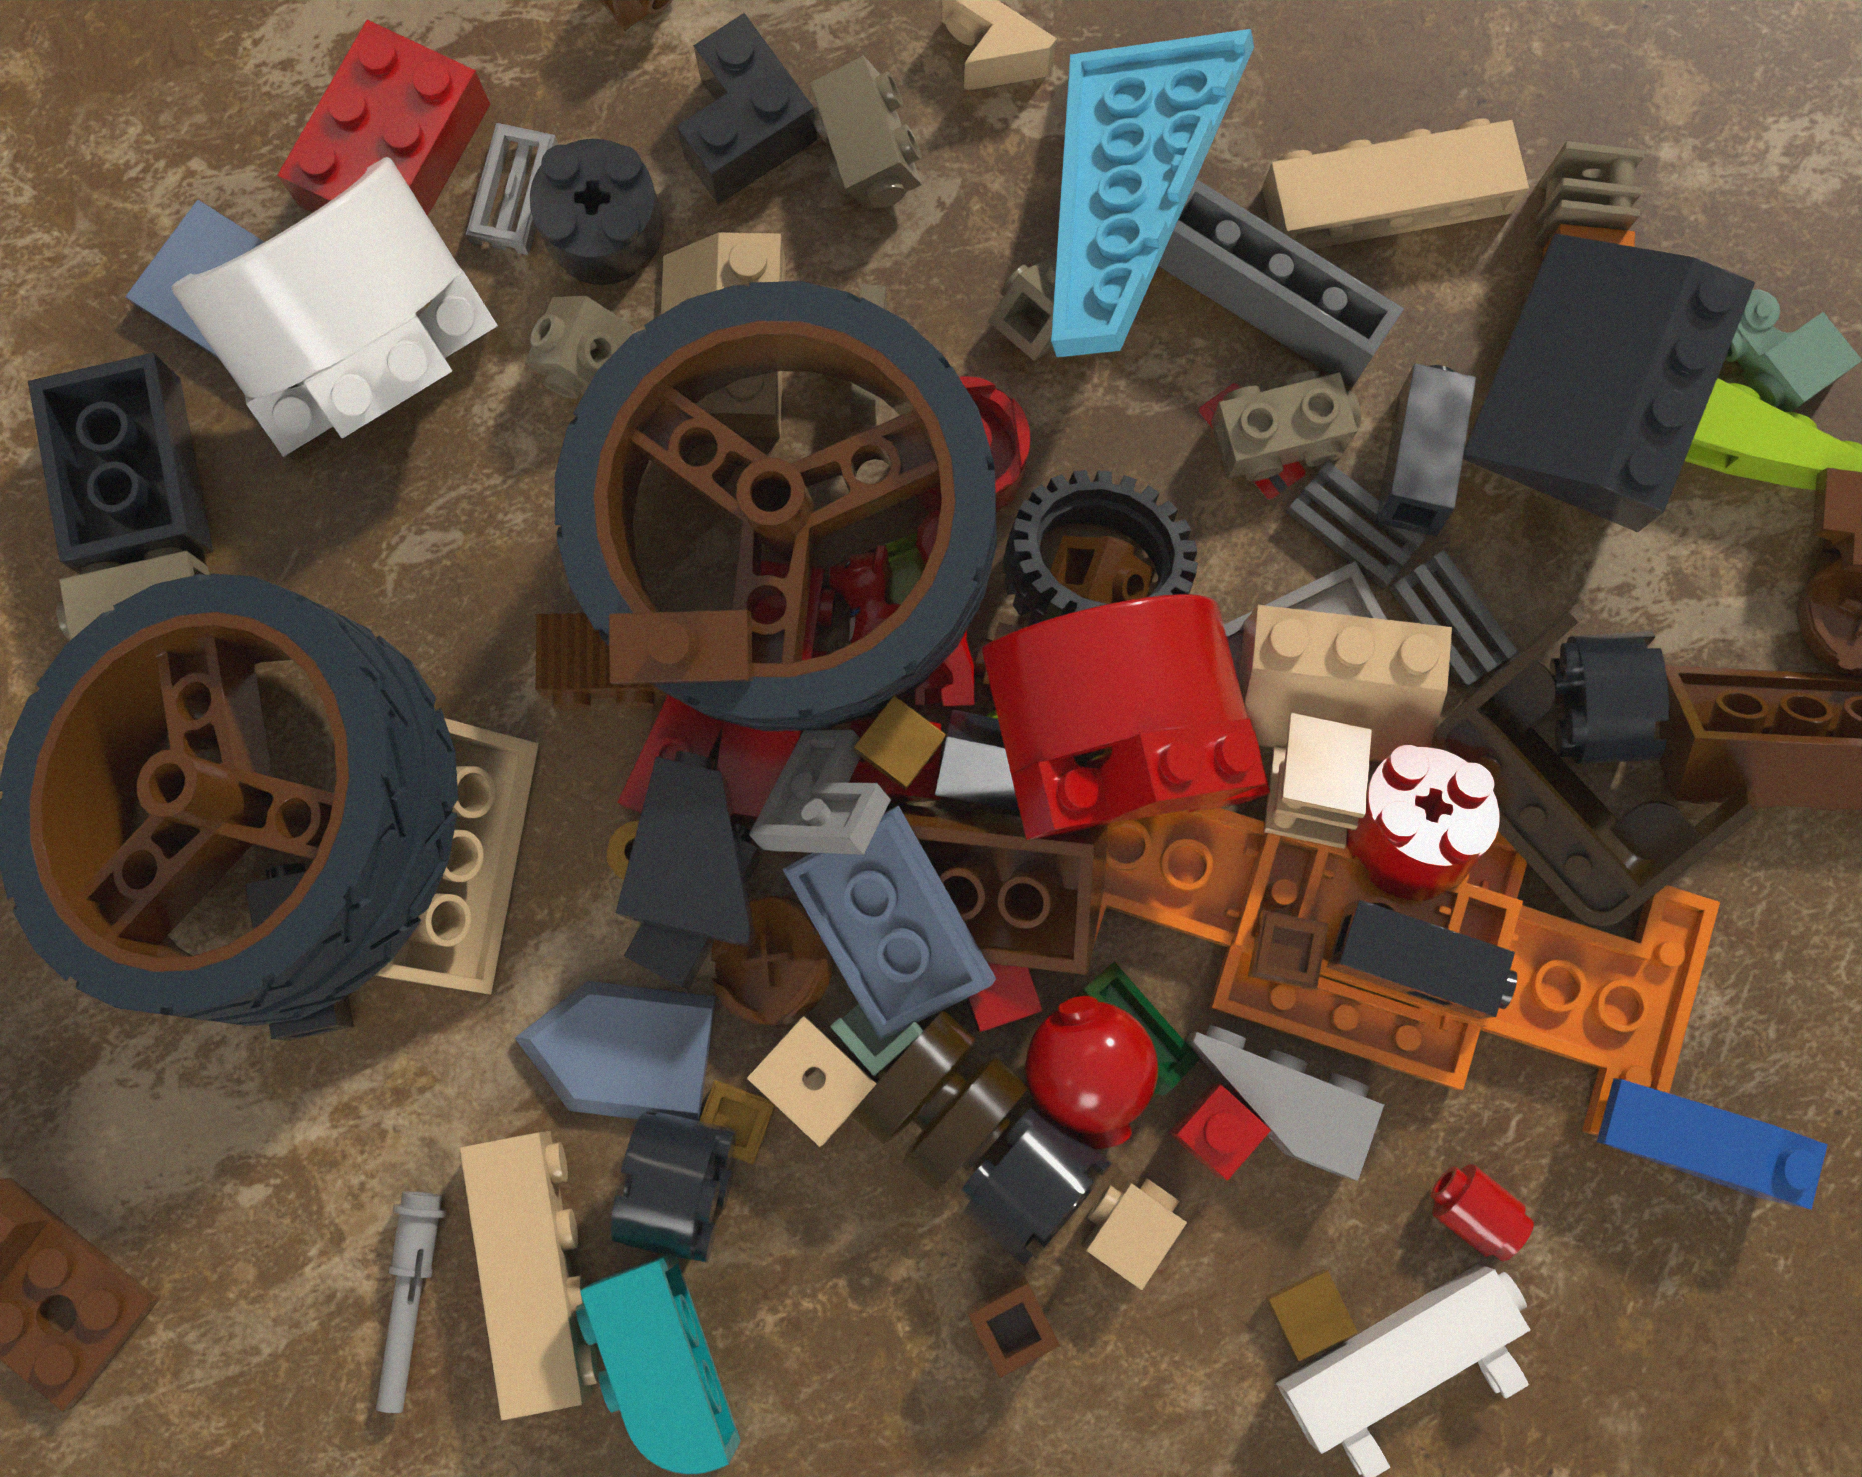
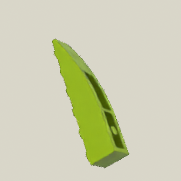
(1764, 443)

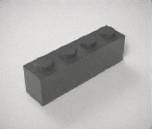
(1277, 284)

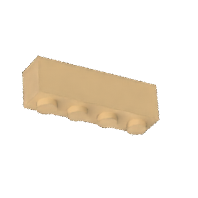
(1396, 184)
(528, 1274)

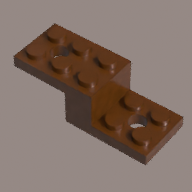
(48, 1259)

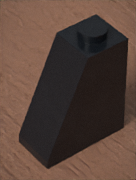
(688, 856)

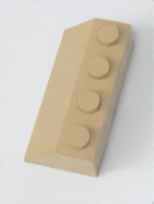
(465, 922)

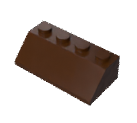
(1775, 731)
(1018, 896)

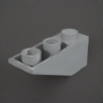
(1307, 1117)

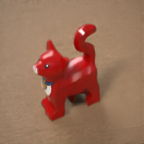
(865, 587)

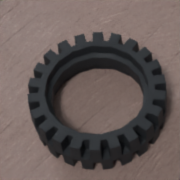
(1104, 505)

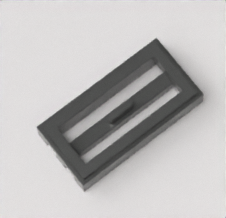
(1337, 541)
(1471, 606)

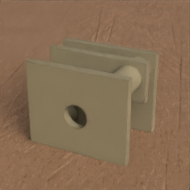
(1586, 196)

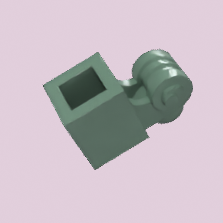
(1784, 365)

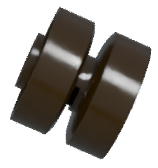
(954, 1114)

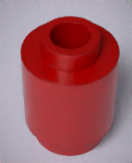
(1481, 1212)

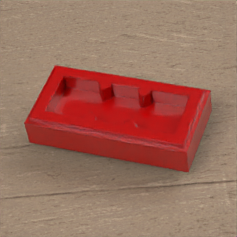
(674, 730)

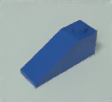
(1713, 1144)

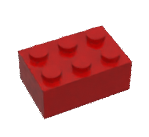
(386, 103)

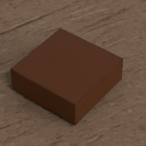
(1288, 950)

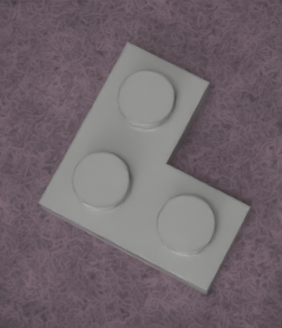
(816, 805)

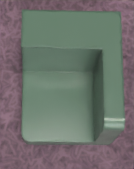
(863, 1042)

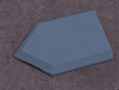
(625, 1050)

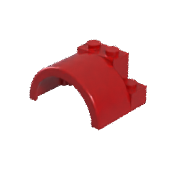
(1131, 678)

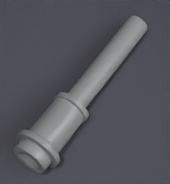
(410, 1263)

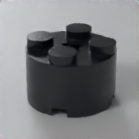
(592, 178)
(1611, 697)
(673, 1185)
(1033, 1185)

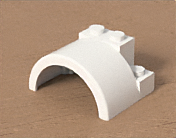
(338, 312)

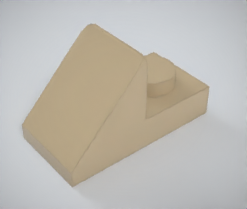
(1006, 42)

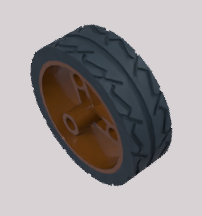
(647, 410)
(185, 663)

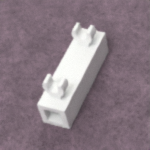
(1405, 1358)

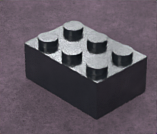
(119, 462)

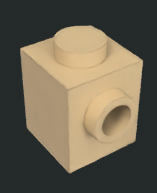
(1133, 1229)

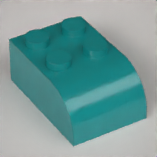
(659, 1366)

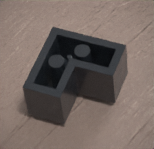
(756, 114)

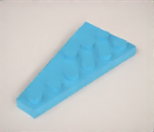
(1129, 162)

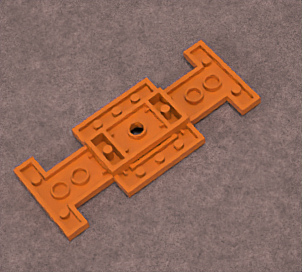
(1575, 990)

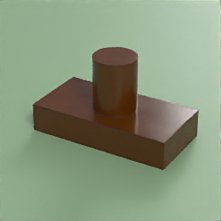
(680, 647)

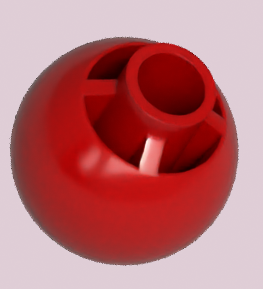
(1092, 1070)

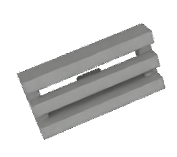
(502, 235)

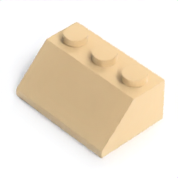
(716, 262)
(1344, 672)

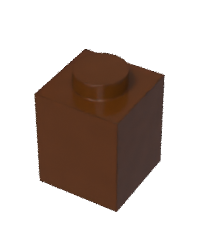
(1012, 1327)

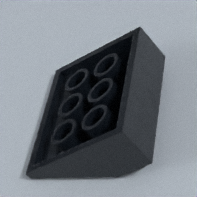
(1608, 376)

